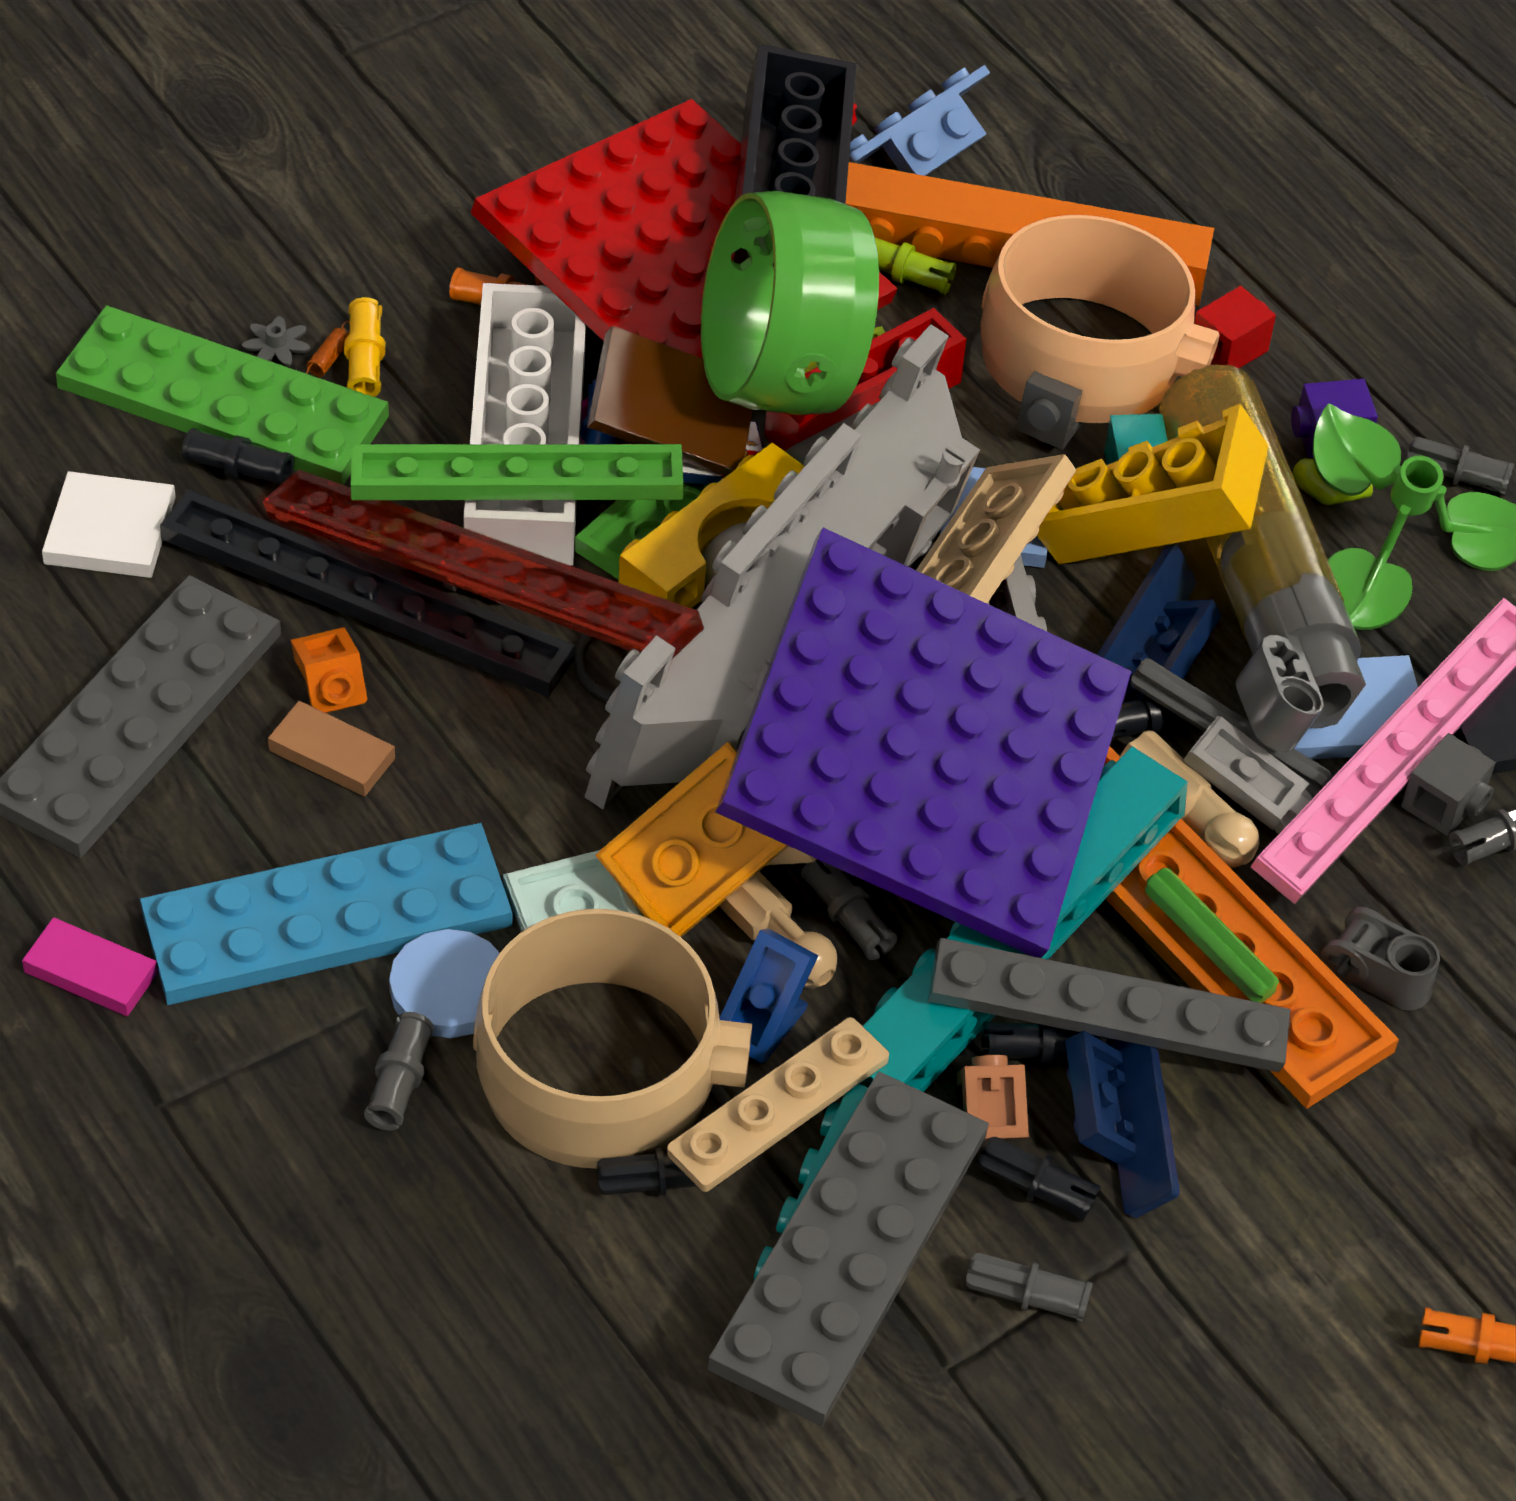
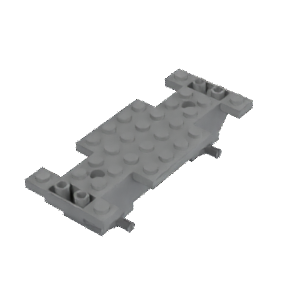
(876, 483)

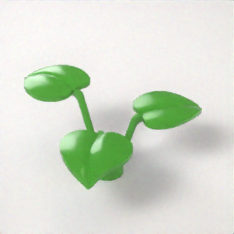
(1358, 453)

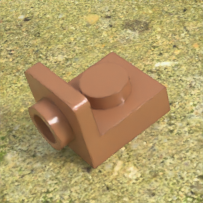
(996, 1095)

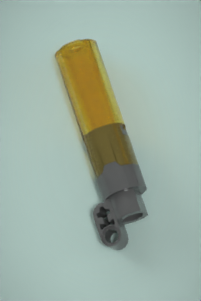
(1276, 580)

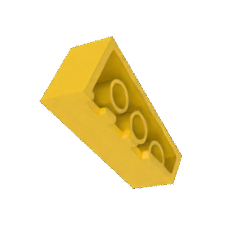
(1161, 493)

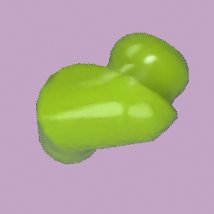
(1312, 484)

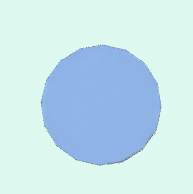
(442, 979)

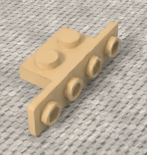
(777, 1104)

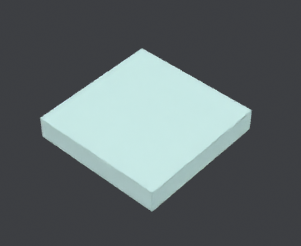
(563, 887)

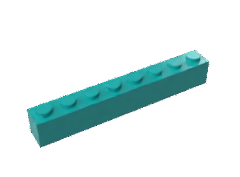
(1128, 817)

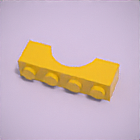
(671, 558)

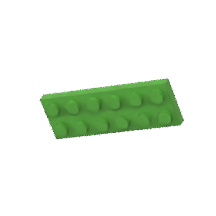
(220, 392)

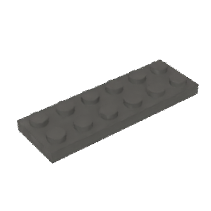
(134, 715)
(848, 1249)

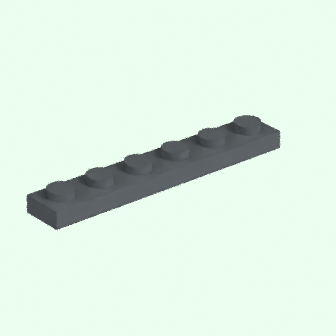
(1109, 1005)

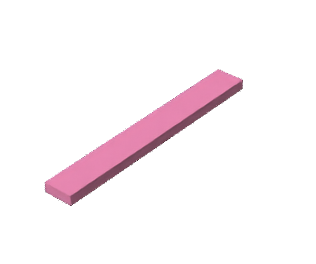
(1390, 755)

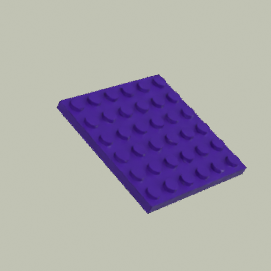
(927, 744)

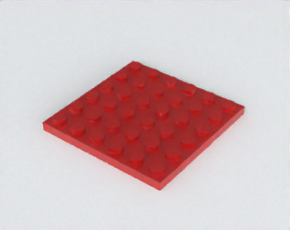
(629, 224)

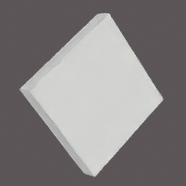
(108, 524)

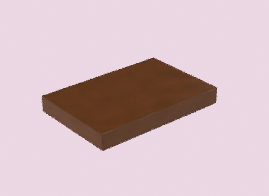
(663, 397)

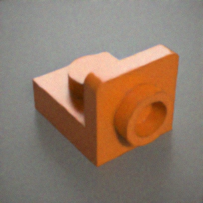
(330, 669)

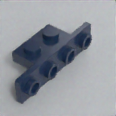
(1161, 621)
(1124, 1116)

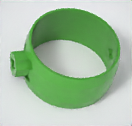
(808, 308)

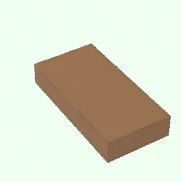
(331, 748)

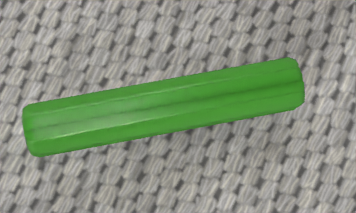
(1211, 935)

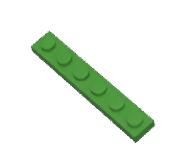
(516, 472)

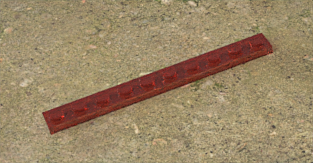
(483, 565)

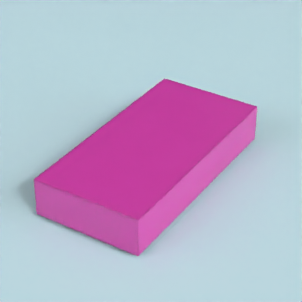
(90, 966)

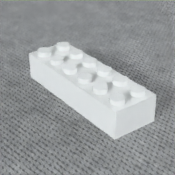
(527, 394)

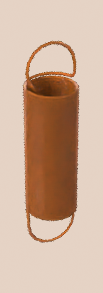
(327, 352)

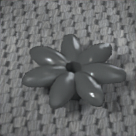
(277, 341)

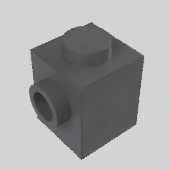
(1449, 785)

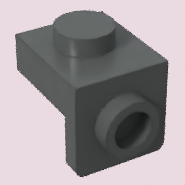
(1049, 410)

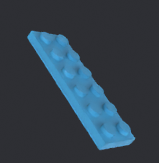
(323, 912)

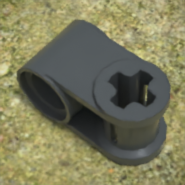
(1384, 959)

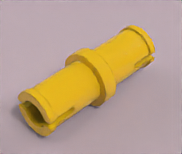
(364, 346)

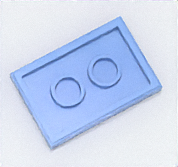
(1387, 687)

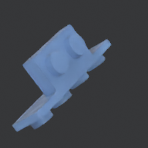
(930, 134)

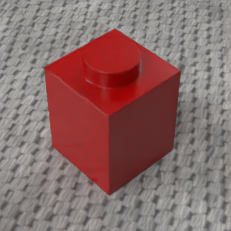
(1243, 327)

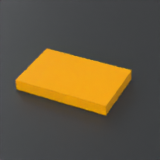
(683, 855)

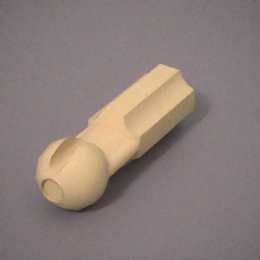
(1207, 814)
(762, 906)

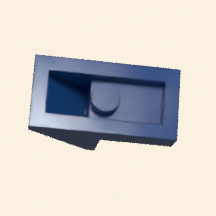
(770, 991)

